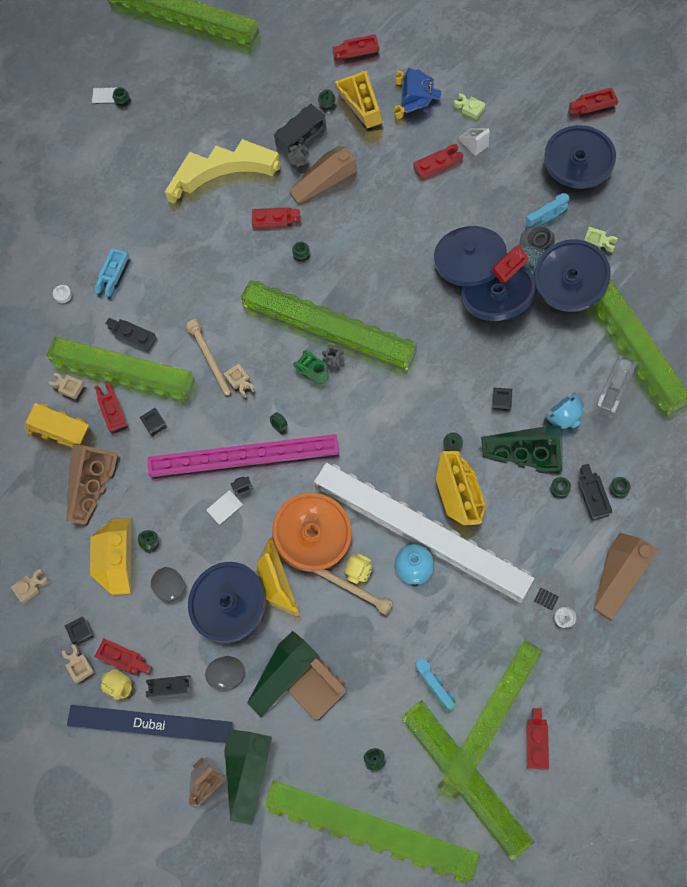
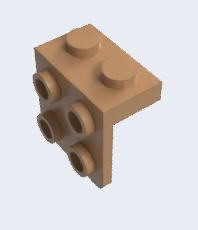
(318, 689)

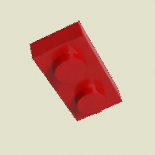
(510, 263)

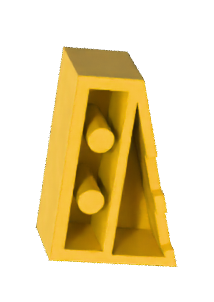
(359, 96)
(56, 425)

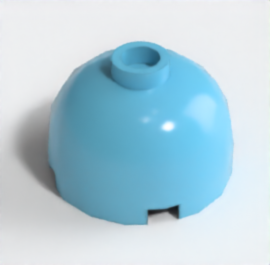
(567, 412)
(414, 564)

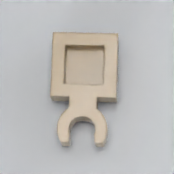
(238, 378)
(69, 386)
(27, 587)
(79, 666)

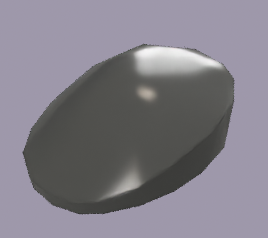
(538, 237)
(167, 584)
(224, 673)

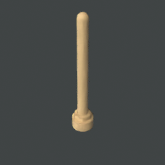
(194, 327)
(382, 604)

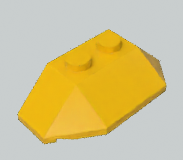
(459, 489)
(113, 556)
(275, 580)

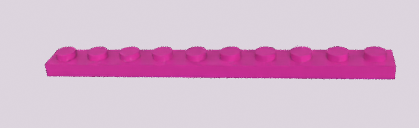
(243, 455)

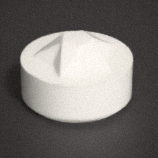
(62, 294)
(565, 617)

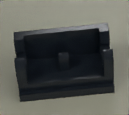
(168, 687)

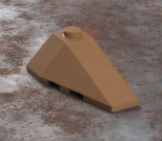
(327, 171)
(87, 477)
(623, 568)
(204, 780)

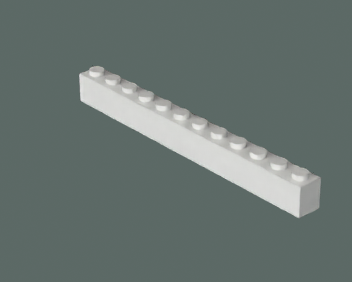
(422, 531)

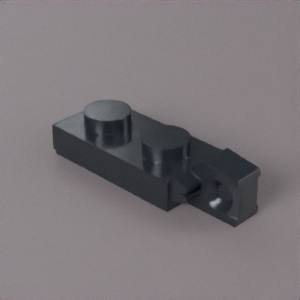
(131, 333)
(594, 493)

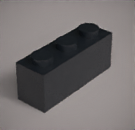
(300, 128)

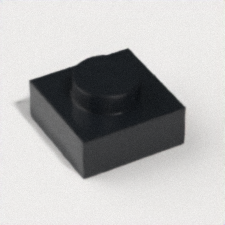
(502, 398)
(152, 420)
(241, 485)
(78, 630)

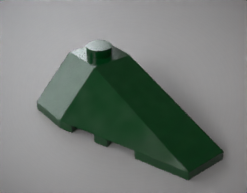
(530, 447)
(284, 669)
(245, 766)

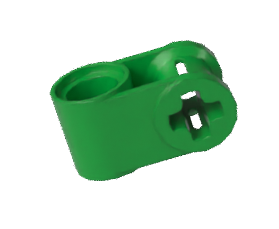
(309, 365)

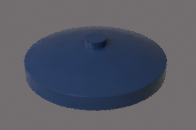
(580, 156)
(468, 255)
(572, 275)
(501, 300)
(227, 602)

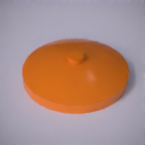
(311, 532)

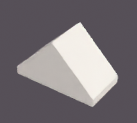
(475, 139)

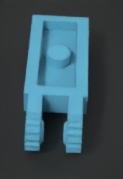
(548, 211)
(111, 270)
(434, 683)

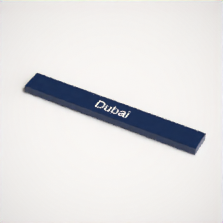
(149, 723)

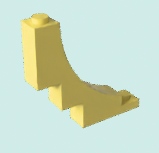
(198, 169)

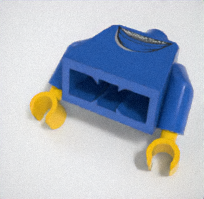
(416, 91)

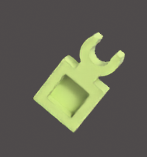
(471, 107)
(599, 239)

